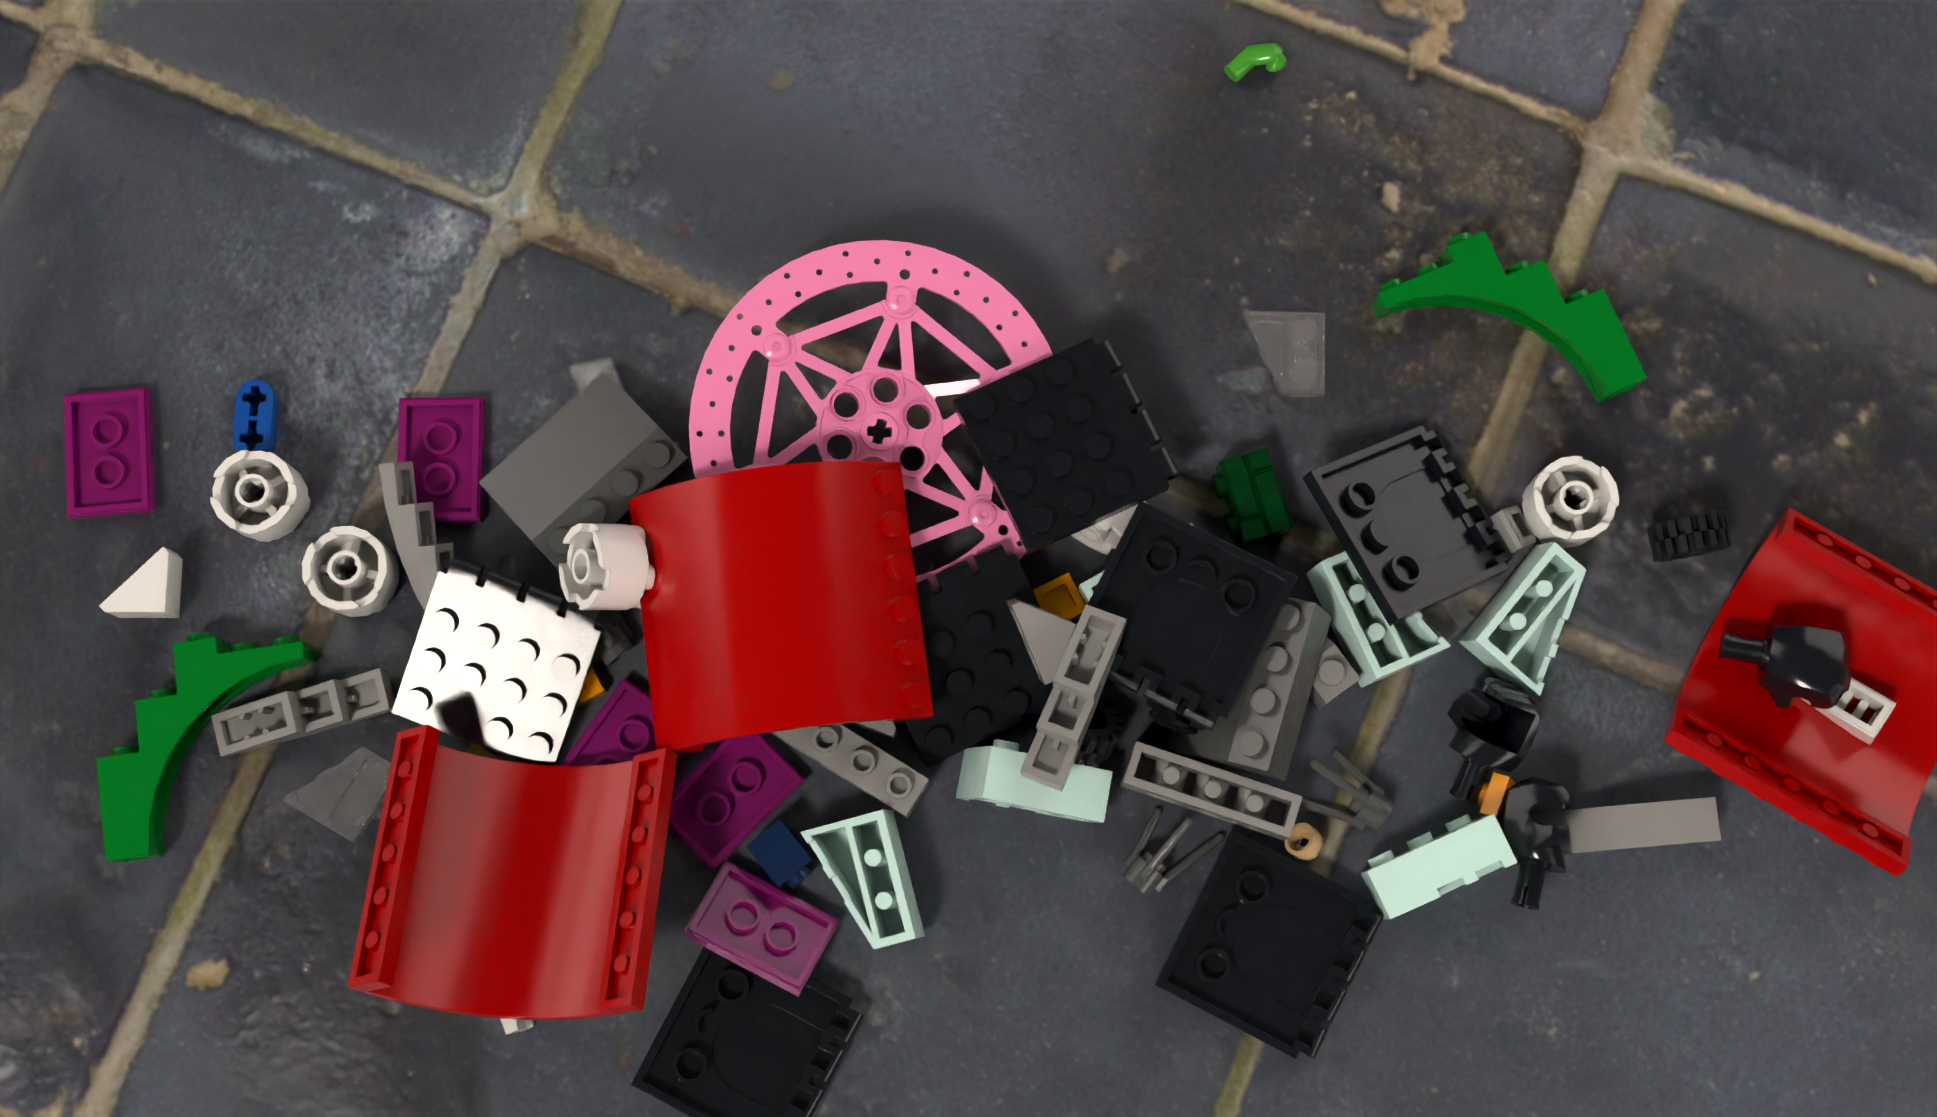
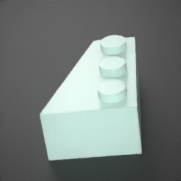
(1524, 619)
(1361, 629)
(995, 777)
(1437, 864)
(871, 875)

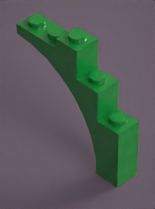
(1473, 278)
(138, 783)

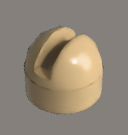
(1305, 831)

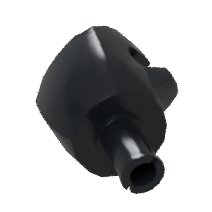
(1795, 662)
(1495, 740)
(1534, 843)

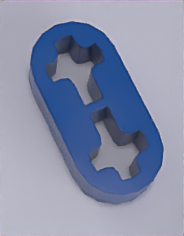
(246, 418)

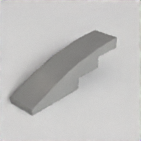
(413, 529)
(1073, 697)
(303, 712)
(1637, 825)

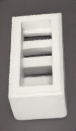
(1852, 723)

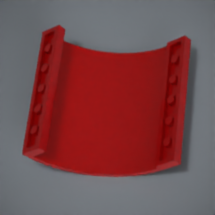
(781, 602)
(1796, 754)
(514, 883)

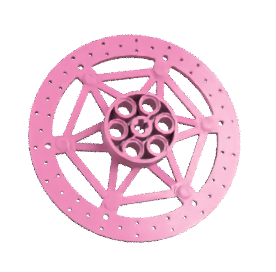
(897, 309)

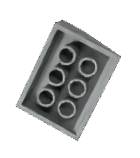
(583, 467)
(1272, 704)

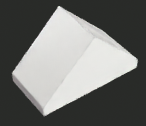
(151, 590)

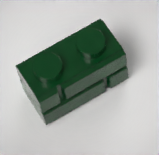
(1252, 498)

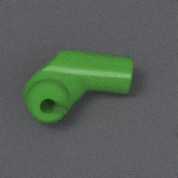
(1255, 55)

